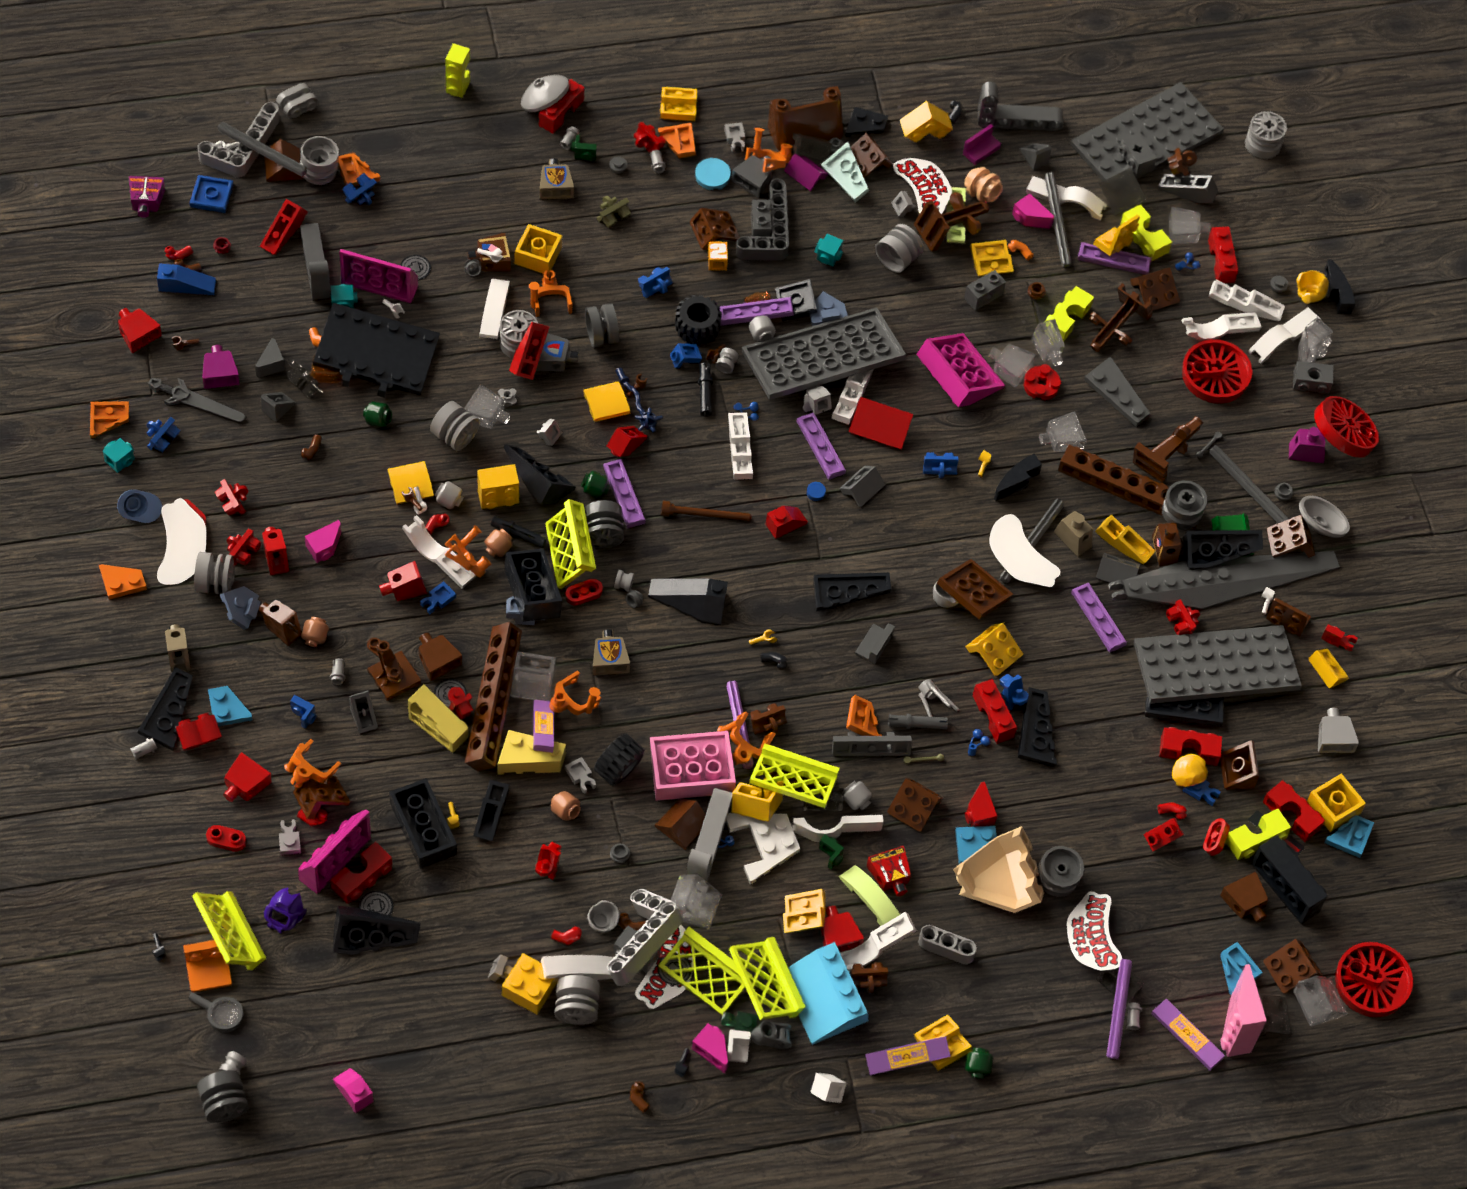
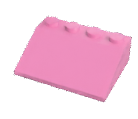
(691, 765)
(1244, 1016)

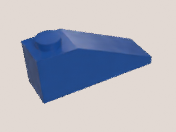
(184, 280)

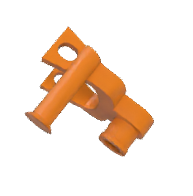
(777, 160)
(549, 287)
(465, 557)
(562, 701)
(743, 750)
(304, 770)

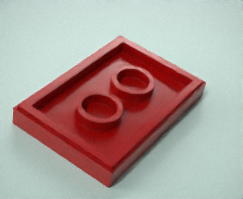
(881, 423)

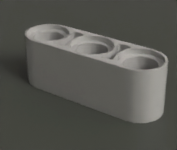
(941, 936)

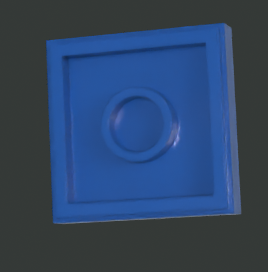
(211, 193)

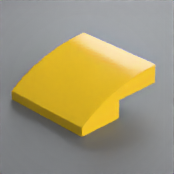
(678, 104)
(991, 257)
(606, 401)
(410, 476)
(804, 911)
(956, 1042)

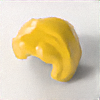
(1312, 286)
(1189, 770)

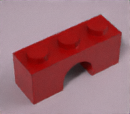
(553, 116)
(1222, 246)
(1000, 720)
(1206, 745)
(1285, 798)
(351, 885)

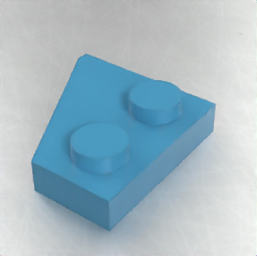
(227, 707)
(1351, 836)
(972, 839)
(1234, 961)

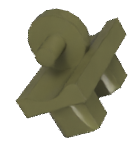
(607, 215)

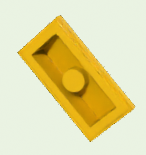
(1328, 668)

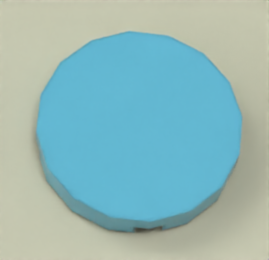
(712, 173)

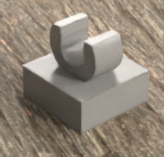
(902, 204)
(550, 432)
(499, 968)

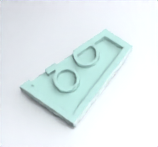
(846, 172)

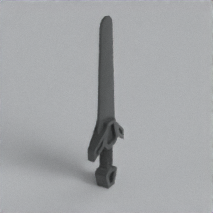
(181, 394)

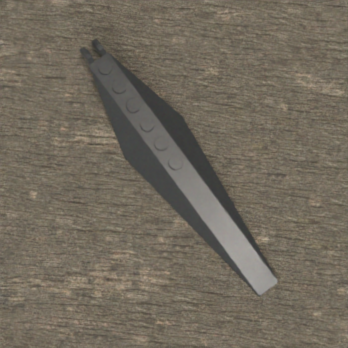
(1222, 582)

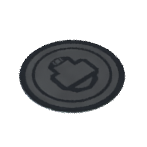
(418, 264)
(442, 689)
(377, 902)
(672, 965)

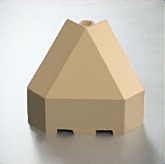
(1002, 873)

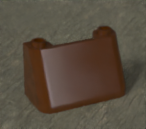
(815, 119)

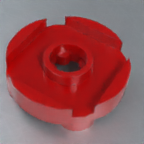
(1045, 374)

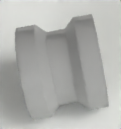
(624, 580)

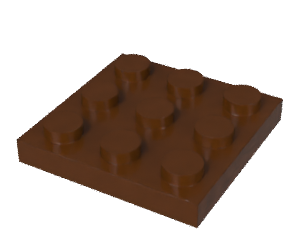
(975, 588)

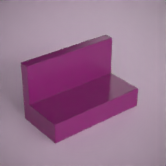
(981, 145)
(805, 171)

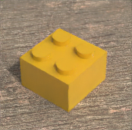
(538, 249)
(498, 486)
(1336, 802)
(528, 985)

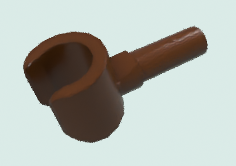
(179, 343)
(713, 354)
(638, 384)
(410, 497)

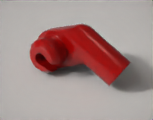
(1173, 807)
(320, 818)

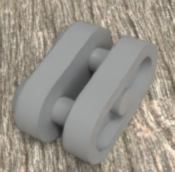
(297, 100)

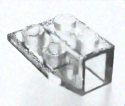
(1314, 341)
(533, 676)
(696, 900)
(1319, 1000)

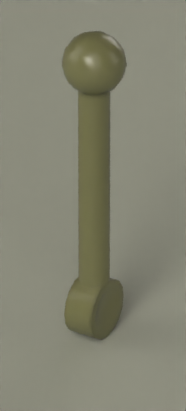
(907, 760)

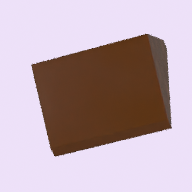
(276, 172)
(1240, 767)
(682, 822)

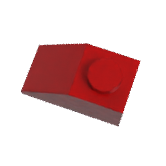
(626, 440)
(784, 520)
(981, 809)

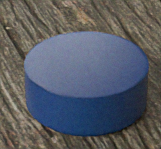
(816, 491)

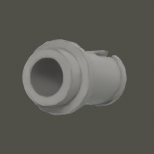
(569, 137)
(658, 164)
(337, 676)
(144, 748)
(1133, 1016)

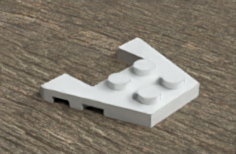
(773, 839)

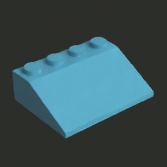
(827, 993)

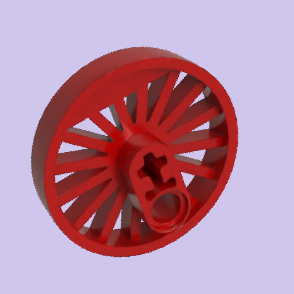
(1215, 370)
(1346, 426)
(1381, 986)

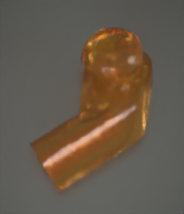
(758, 296)

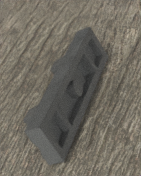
(871, 745)

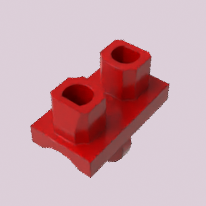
(646, 137)
(234, 495)
(240, 544)
(1186, 617)
(459, 702)
(1163, 834)
(548, 860)

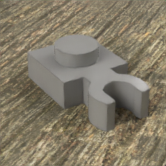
(736, 135)
(580, 772)
(289, 839)

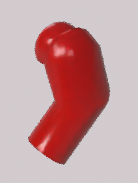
(174, 254)
(437, 521)
(568, 937)

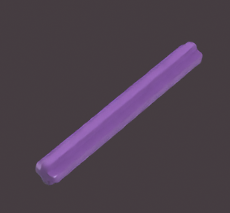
(736, 707)
(1119, 1009)

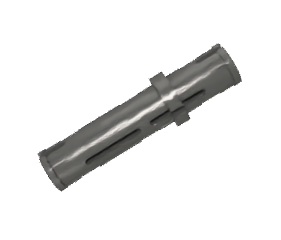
(917, 721)

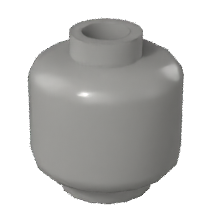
(761, 328)
(449, 495)
(857, 795)

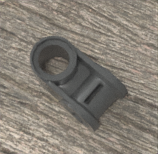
(775, 1035)

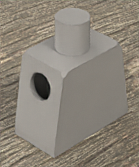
(1336, 734)

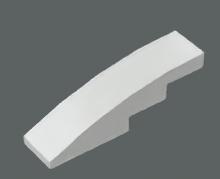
(1246, 301)
(494, 308)
(850, 397)
(740, 445)
(585, 965)

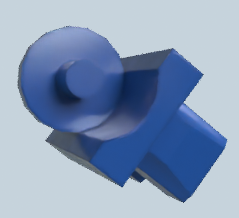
(366, 184)
(656, 282)
(158, 441)
(940, 464)
(1013, 691)

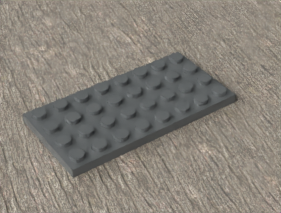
(1166, 123)
(823, 353)
(1217, 664)

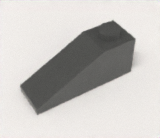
(1191, 187)

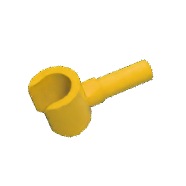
(985, 457)
(766, 635)
(452, 821)

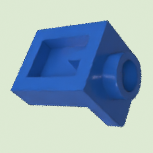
(685, 353)
(304, 709)

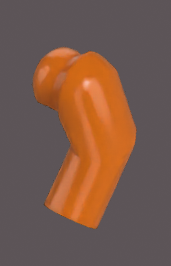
(1023, 248)
(315, 337)

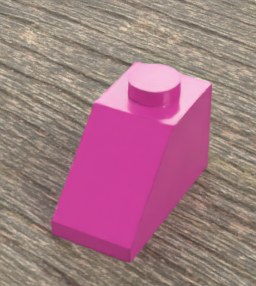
(1032, 213)
(323, 541)
(712, 1046)
(354, 1089)

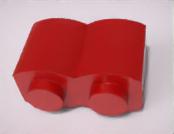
(198, 732)

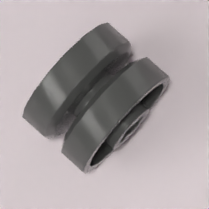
(602, 325)
(1184, 504)
(1060, 871)

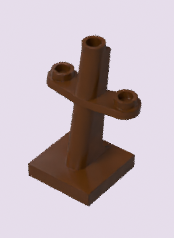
(935, 226)
(1131, 304)
(1154, 460)
(393, 672)

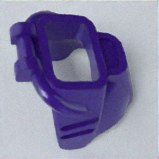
(288, 905)

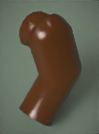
(196, 267)
(314, 446)
(624, 921)
(636, 1096)

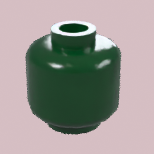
(377, 414)
(595, 484)
(979, 1063)

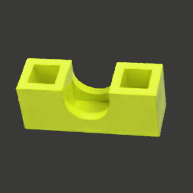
(456, 74)
(1152, 243)
(1075, 303)
(1245, 843)

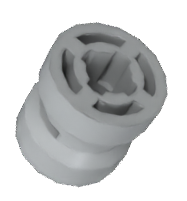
(726, 361)
(233, 1062)

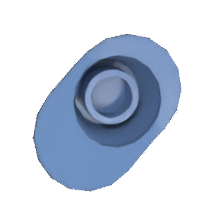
(139, 506)

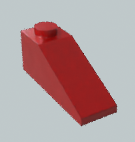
(283, 226)
(529, 351)

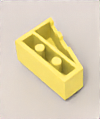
(436, 719)
(520, 757)

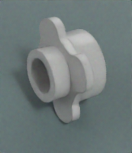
(508, 401)

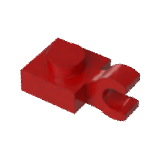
(1336, 637)

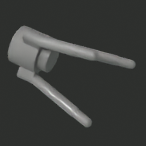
(930, 691)

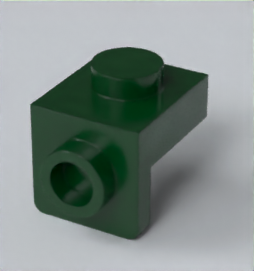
(584, 151)
(832, 848)

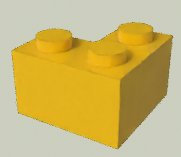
(926, 120)
(755, 801)

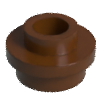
(1036, 286)

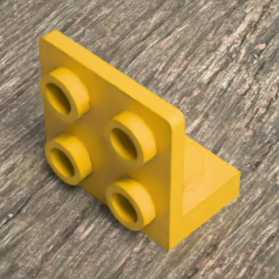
(1116, 239)
(996, 648)

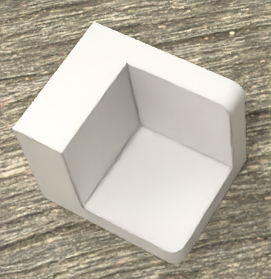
(738, 1046)
(828, 1087)

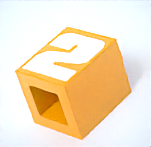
(717, 255)

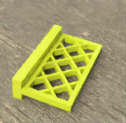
(579, 541)
(797, 766)
(233, 920)
(712, 954)
(779, 976)

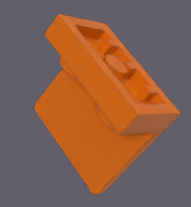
(206, 966)

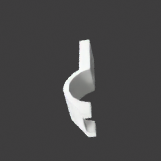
(1079, 195)
(1224, 325)
(1279, 334)
(436, 553)
(847, 824)
(879, 941)

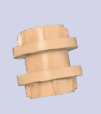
(983, 185)

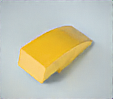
(1125, 539)

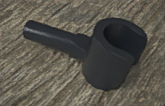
(159, 953)
(681, 1068)

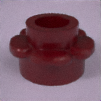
(222, 241)

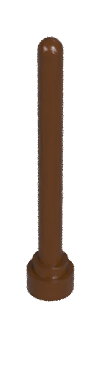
(669, 508)

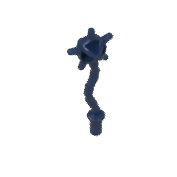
(647, 419)

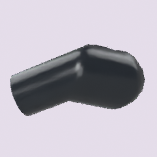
(957, 109)
(774, 657)

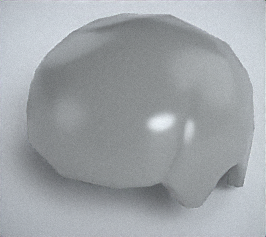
(943, 598)
(603, 916)

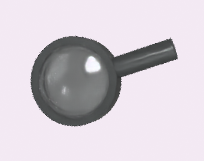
(223, 1013)

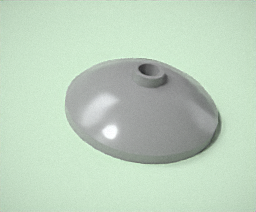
(544, 92)
(1323, 517)

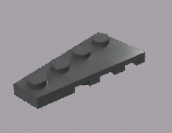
(1115, 388)

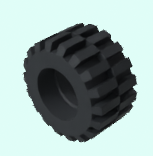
(698, 331)
(619, 759)

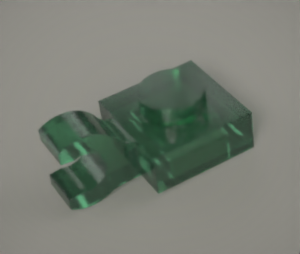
(741, 1022)

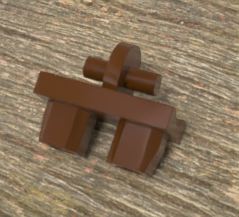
(1180, 162)
(768, 720)
(870, 977)

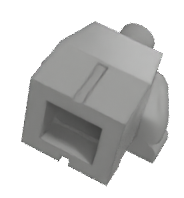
(817, 399)

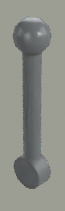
(1217, 436)

